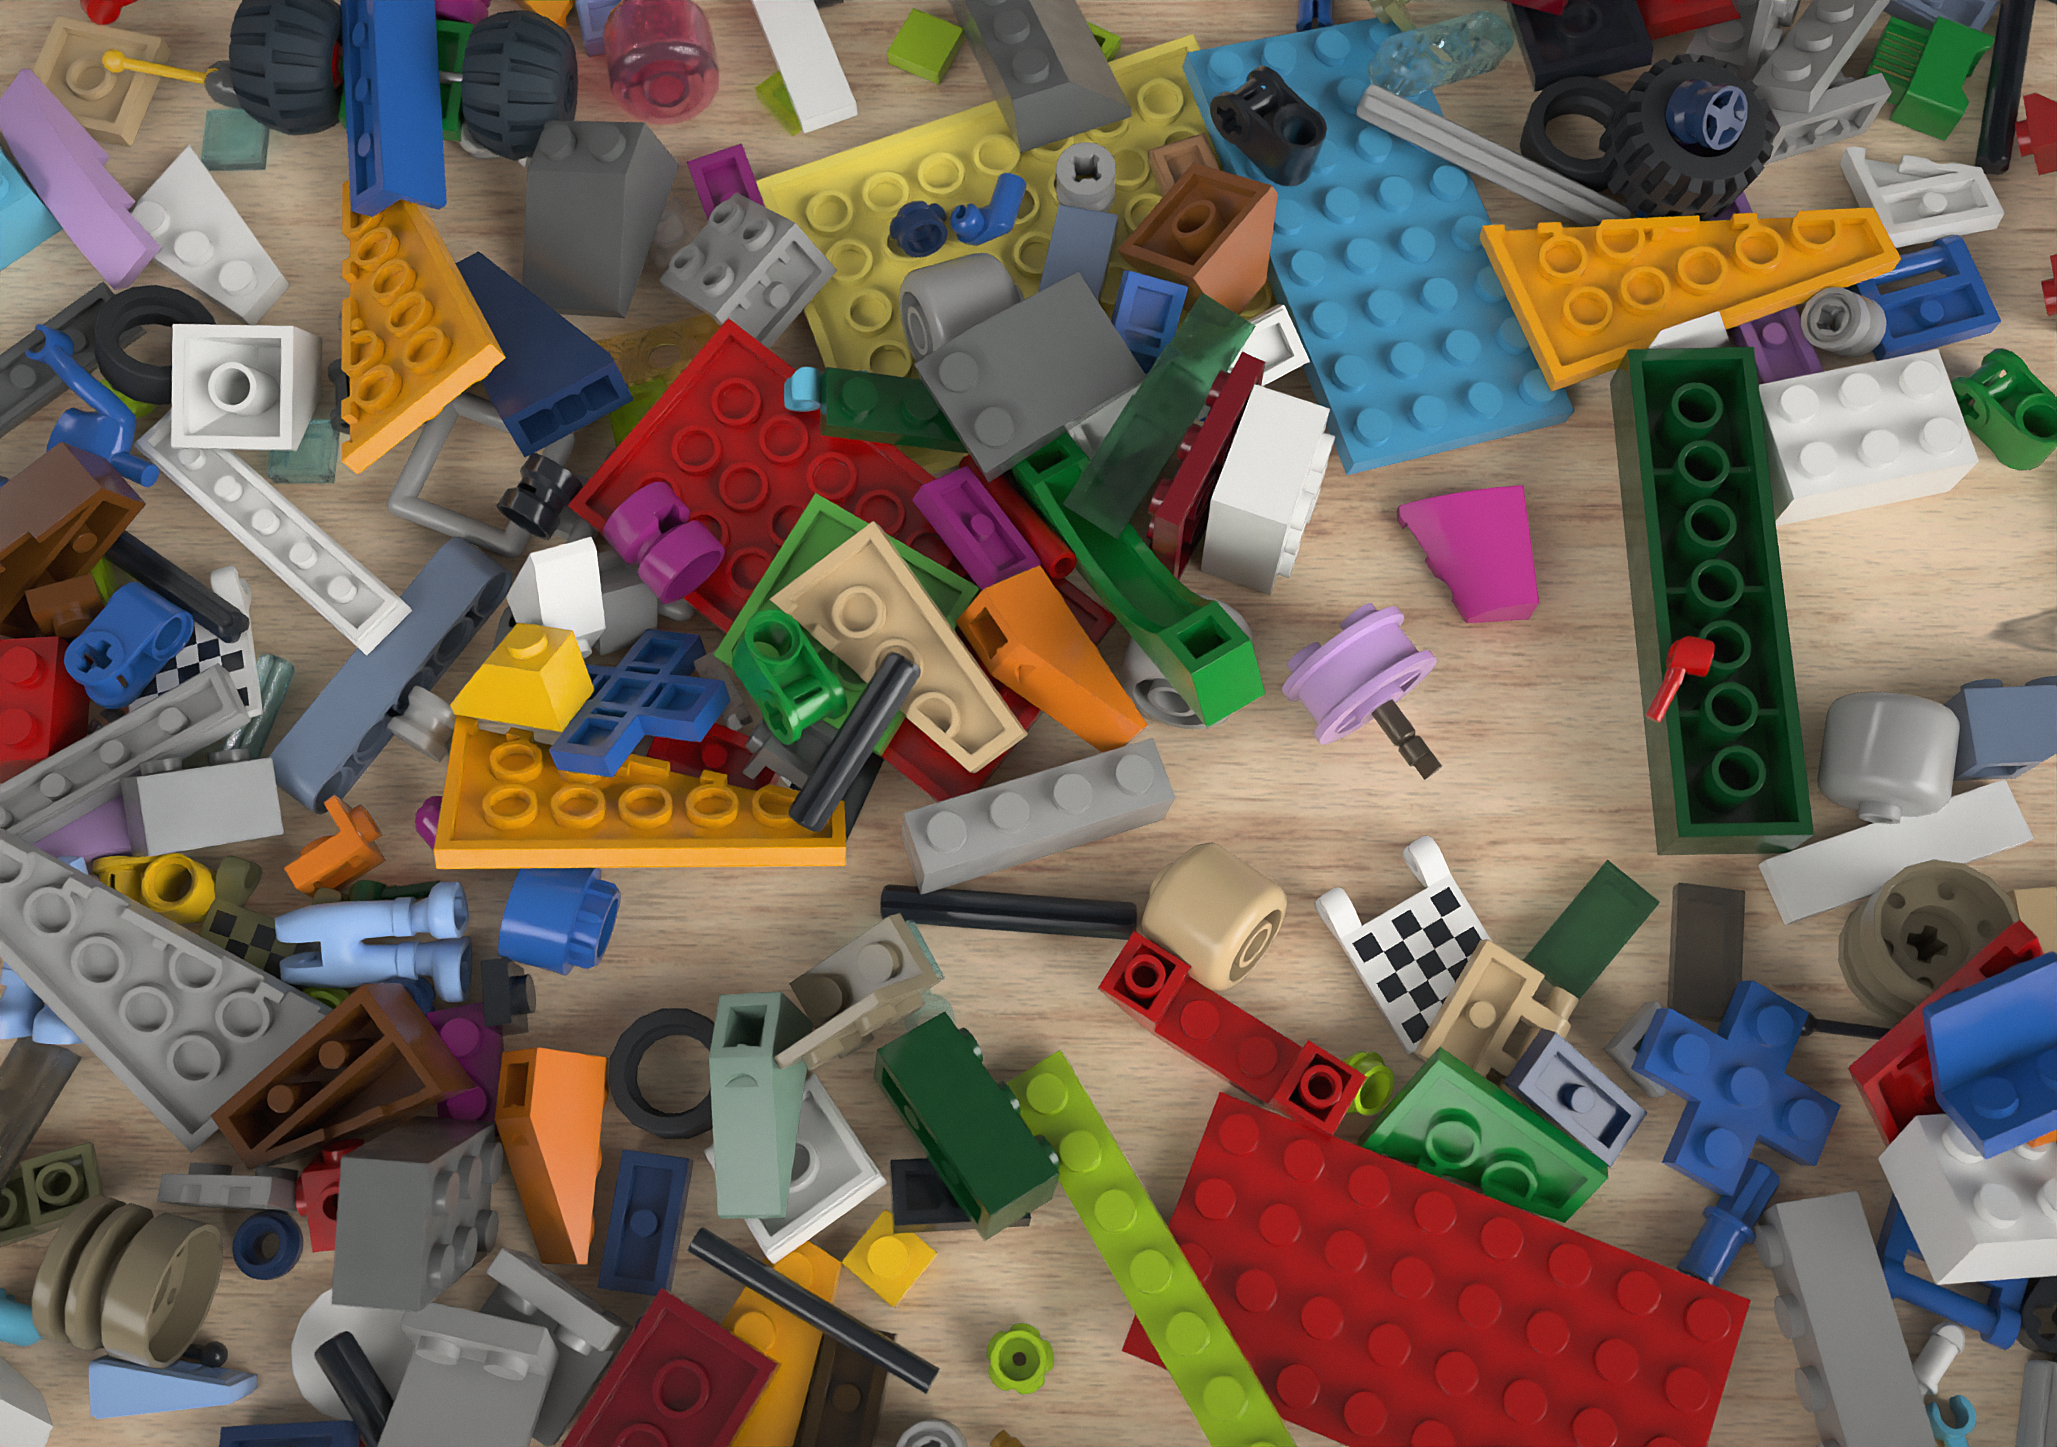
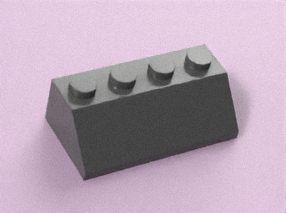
(1042, 68)

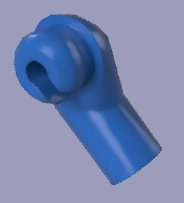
(998, 218)

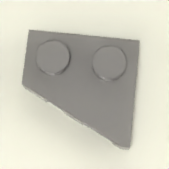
(215, 1187)

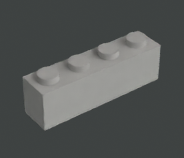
(1036, 815)
(1842, 1324)

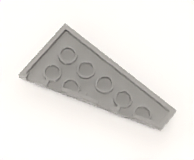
(142, 992)

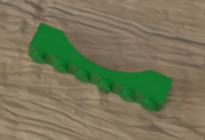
(1181, 632)

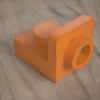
(338, 858)

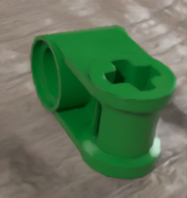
(2007, 408)
(790, 688)

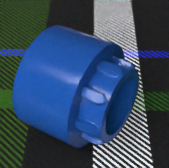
(559, 918)

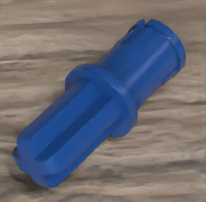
(1730, 1224)

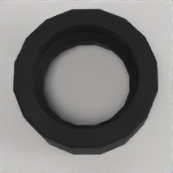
(1569, 96)
(142, 307)
(624, 1070)

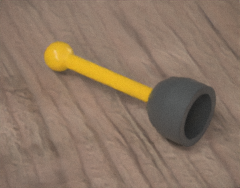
(216, 79)

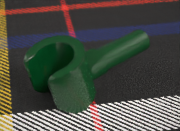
(374, 891)

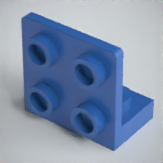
(1998, 1056)

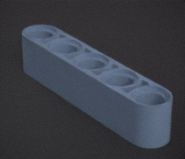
(350, 716)

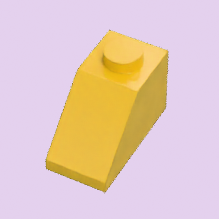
(529, 680)

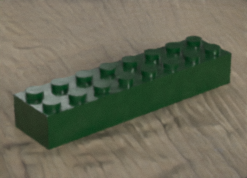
(1709, 568)

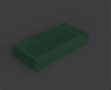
(1591, 930)

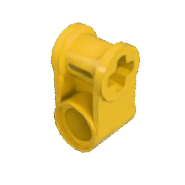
(157, 881)

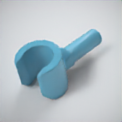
(803, 390)
(1965, 1421)

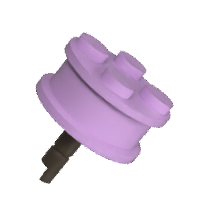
(1361, 680)

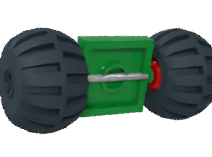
(496, 75)

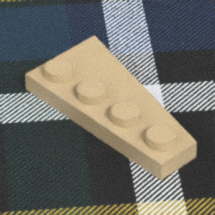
(871, 603)

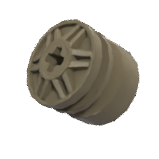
(1934, 906)
(127, 1281)

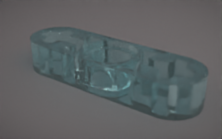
(1428, 71)

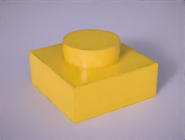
(889, 1260)

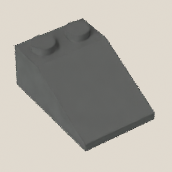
(593, 213)
(1029, 374)

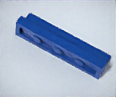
(392, 104)

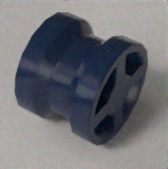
(1706, 113)

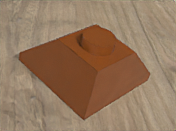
(1208, 236)

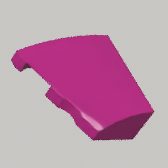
(1479, 549)

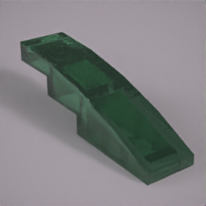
(1158, 416)

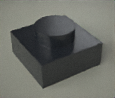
(506, 996)

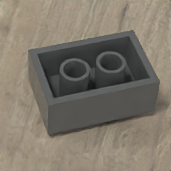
(415, 1212)

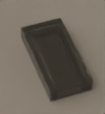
(1705, 950)

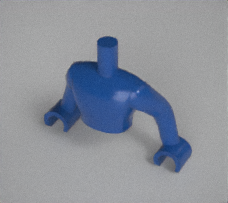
(102, 432)

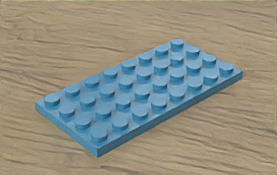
(1383, 265)

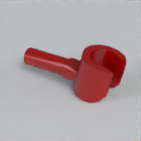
(1687, 656)

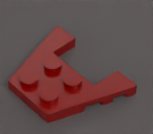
(1896, 1070)

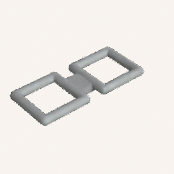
(509, 542)

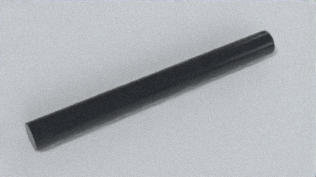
(814, 1310)

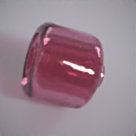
(660, 59)

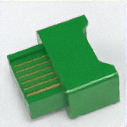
(1928, 71)

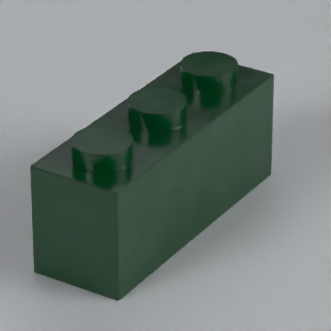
(967, 1124)

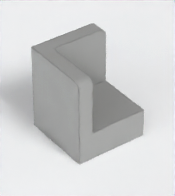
(627, 603)

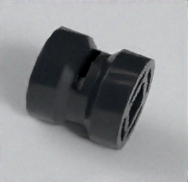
(539, 496)

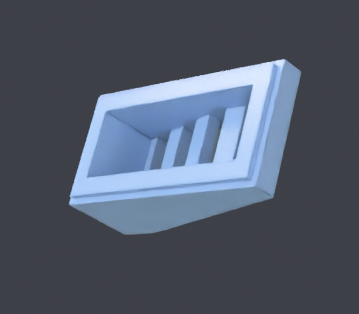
(135, 1389)

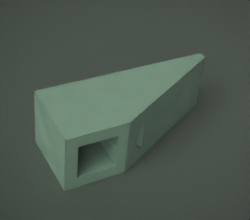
(755, 1102)

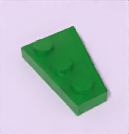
(1476, 1132)

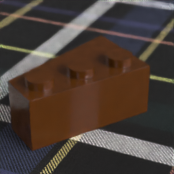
(57, 526)
(342, 1078)

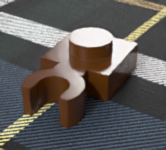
(66, 606)

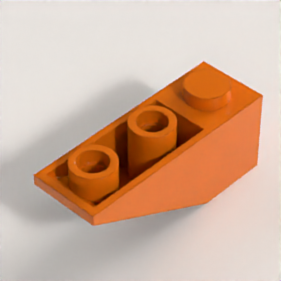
(1047, 658)
(551, 1136)

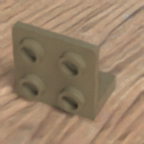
(859, 991)

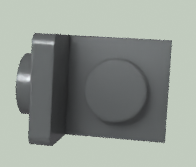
(791, 761)

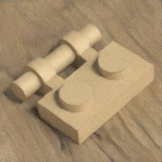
(1485, 1008)

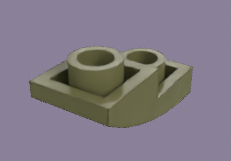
(47, 1191)

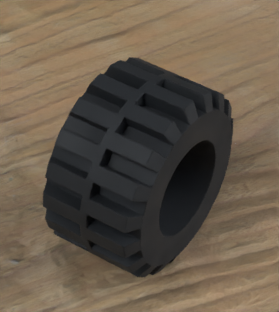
(1658, 172)

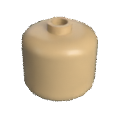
(1214, 914)

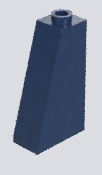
(551, 371)

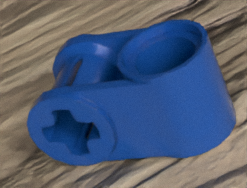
(128, 638)

